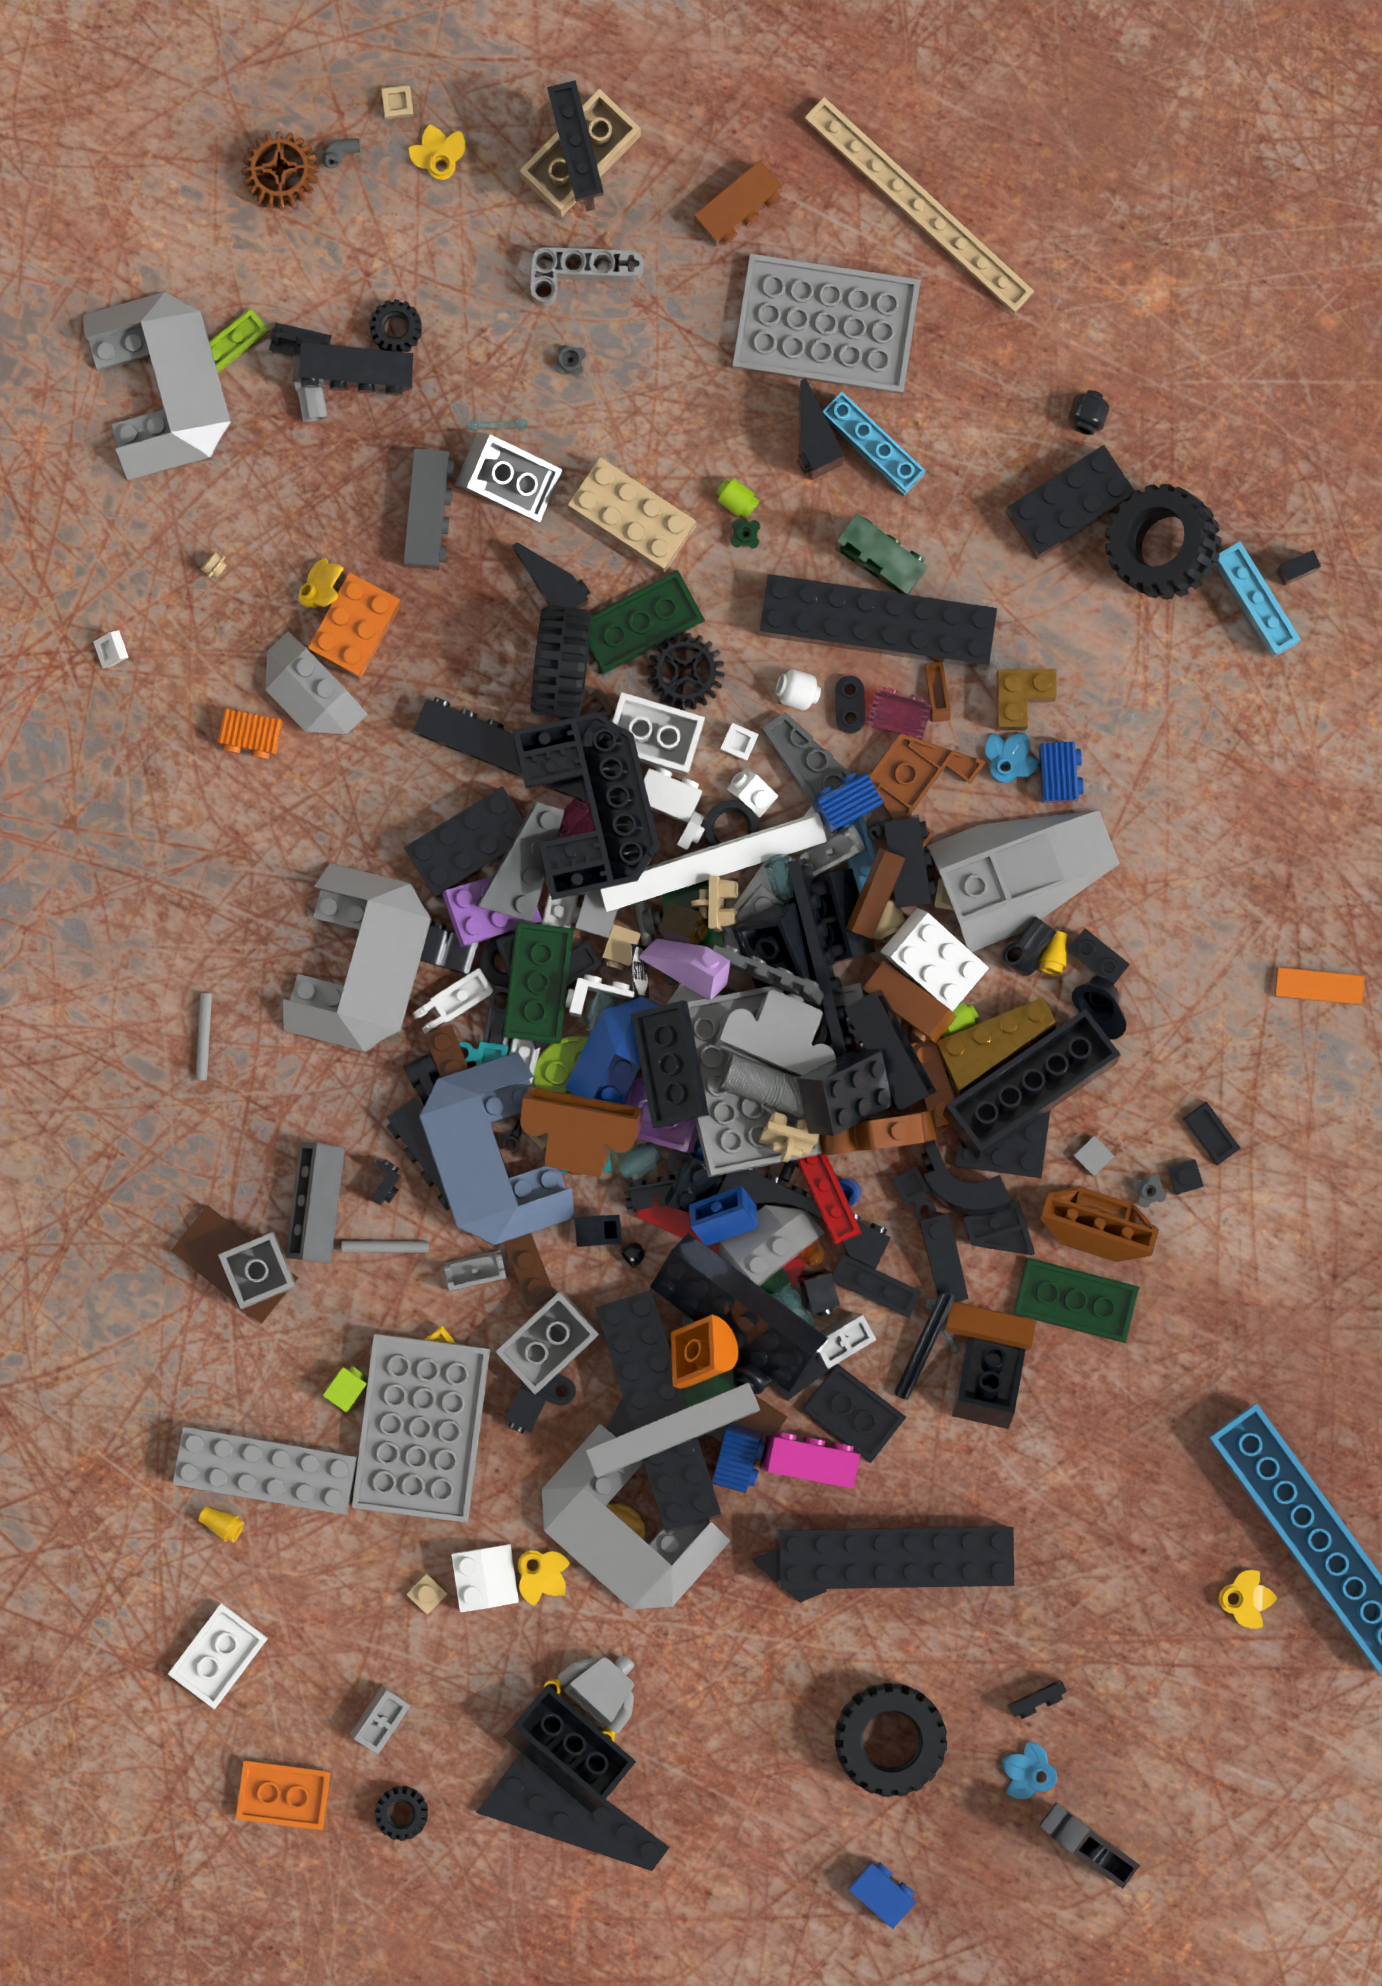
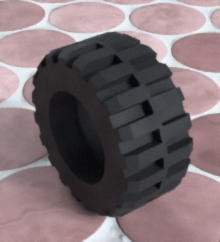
(1135, 520)
(560, 662)
(890, 1780)

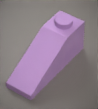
(690, 965)

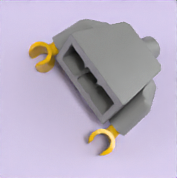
(600, 1690)

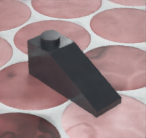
(554, 583)
(943, 1256)

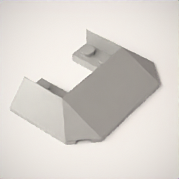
(186, 377)
(382, 965)
(609, 1549)

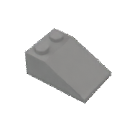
(508, 476)
(548, 1342)

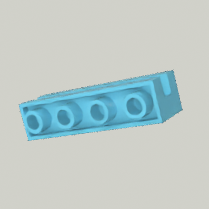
(873, 444)
(1256, 600)

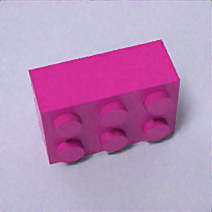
(810, 1459)

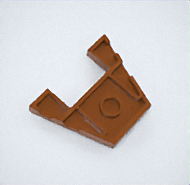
(910, 771)

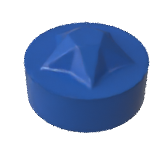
(851, 1190)

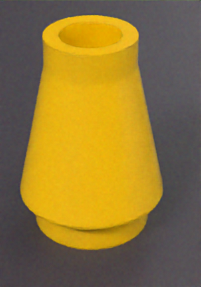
(1054, 955)
(223, 1524)

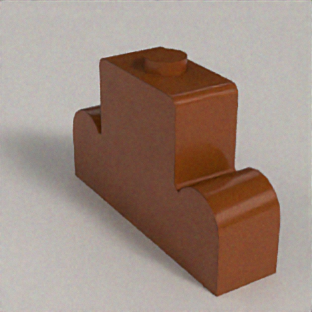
(579, 1129)
(882, 1133)

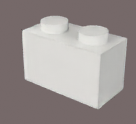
(672, 796)

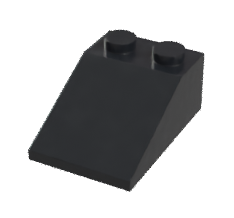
(817, 443)
(989, 1383)

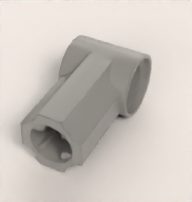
(311, 402)

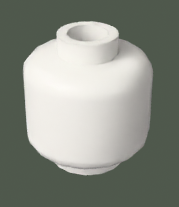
(798, 689)

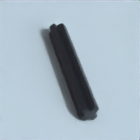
(924, 1345)

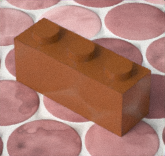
(738, 204)
(911, 1003)

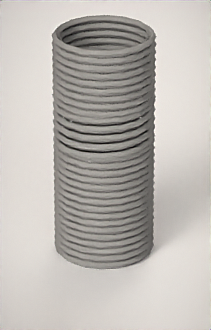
(757, 1083)

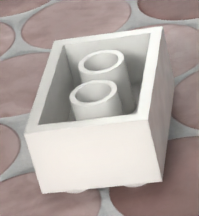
(661, 733)
(934, 959)

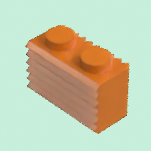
(250, 733)

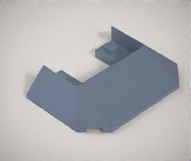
(470, 1162)

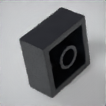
(1298, 567)

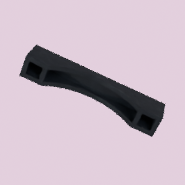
(865, 1248)

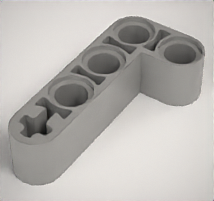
(586, 271)

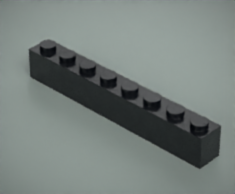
(480, 741)

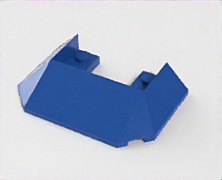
(611, 1056)

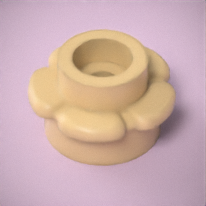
(214, 565)

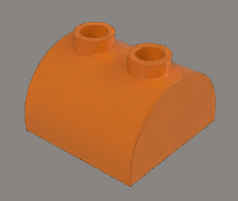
(702, 1351)

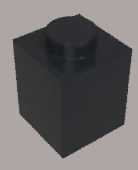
(598, 1230)
(819, 1292)
(524, 1411)

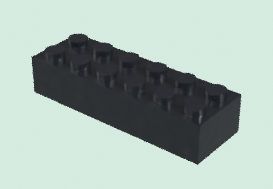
(1031, 1084)
(764, 1328)

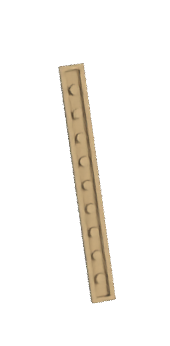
(919, 205)

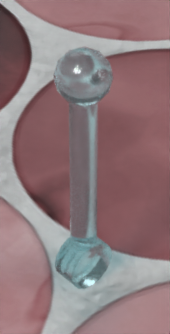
(521, 424)
(953, 1347)

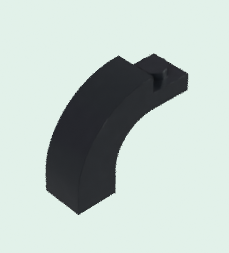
(962, 1197)

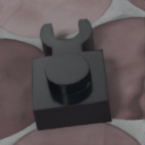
(912, 1188)

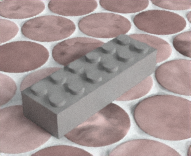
(265, 1470)

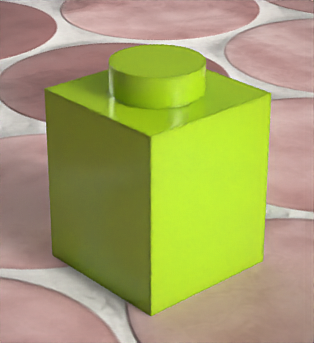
(346, 1388)

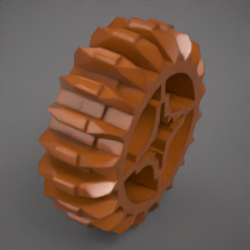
(266, 170)

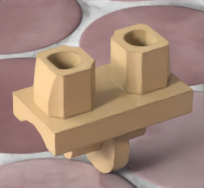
(713, 908)
(788, 1139)

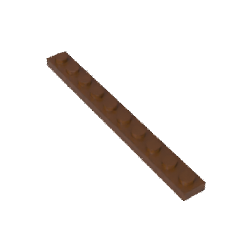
(522, 1249)

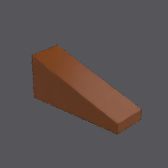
(937, 692)

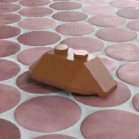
(1099, 1224)

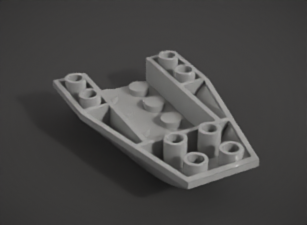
(1019, 871)

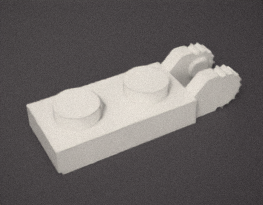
(456, 999)

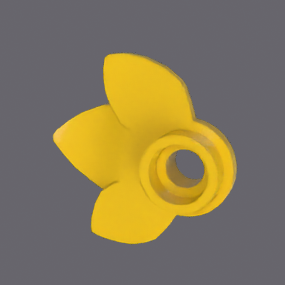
(437, 149)
(319, 585)
(545, 1578)
(1250, 1601)

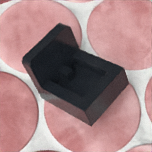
(387, 1188)

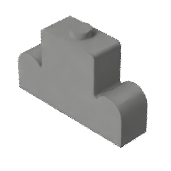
(777, 1035)

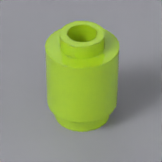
(737, 498)
(965, 1018)

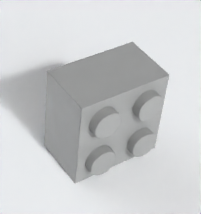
(257, 1270)

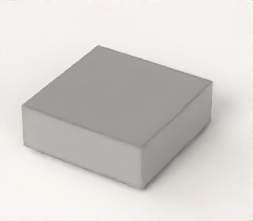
(1093, 1156)

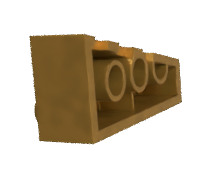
(993, 1043)

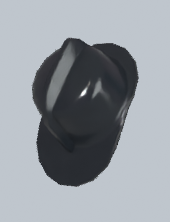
(1102, 1002)

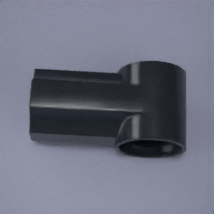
(1024, 953)
(495, 1021)
(422, 1075)

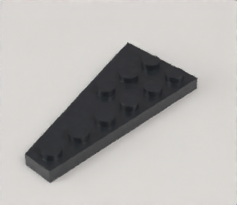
(540, 1805)

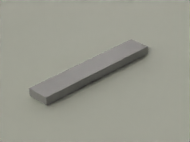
(673, 1430)

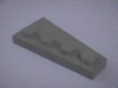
(804, 758)
(521, 874)
(773, 976)

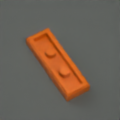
(1319, 986)

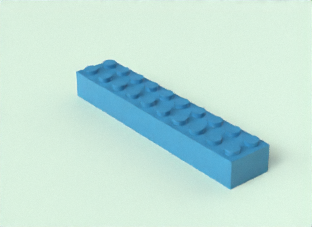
(1305, 1525)

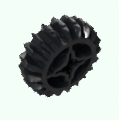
(704, 688)

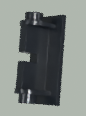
(286, 337)
(1098, 956)
(642, 1193)

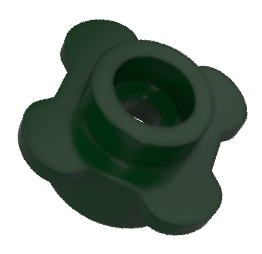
(750, 540)

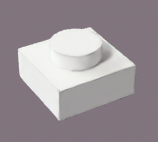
(110, 649)
(739, 742)
(692, 832)

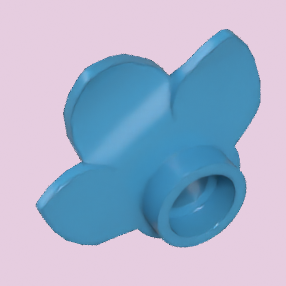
(1012, 754)
(1024, 1772)

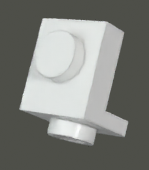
(752, 791)

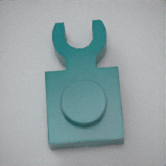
(486, 1052)

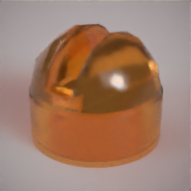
(813, 1254)

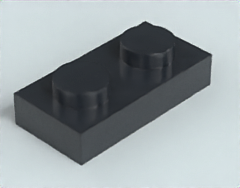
(1026, 1705)

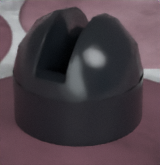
(633, 1253)

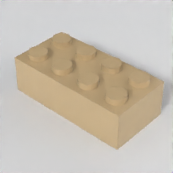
(611, 136)
(632, 515)

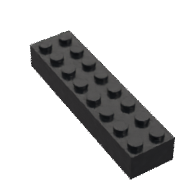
(878, 621)
(645, 1378)
(895, 1557)

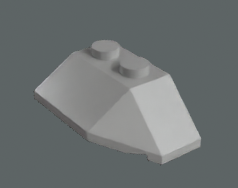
(309, 690)
(776, 1242)

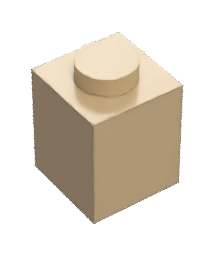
(619, 947)

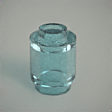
(780, 876)
(595, 1007)
(639, 1161)

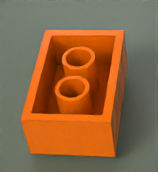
(354, 626)

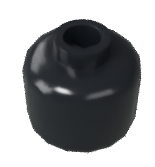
(1088, 412)
(747, 1373)

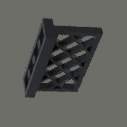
(576, 143)

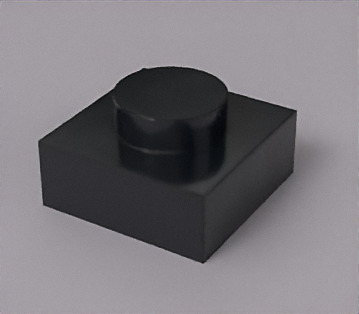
(1185, 1177)

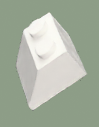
(485, 1578)

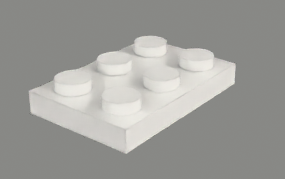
(218, 1656)

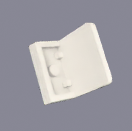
(576, 997)

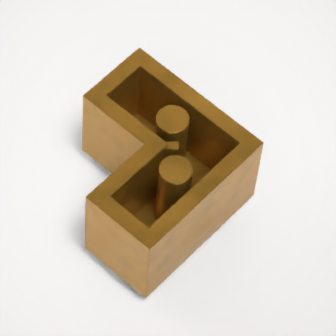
(1018, 688)

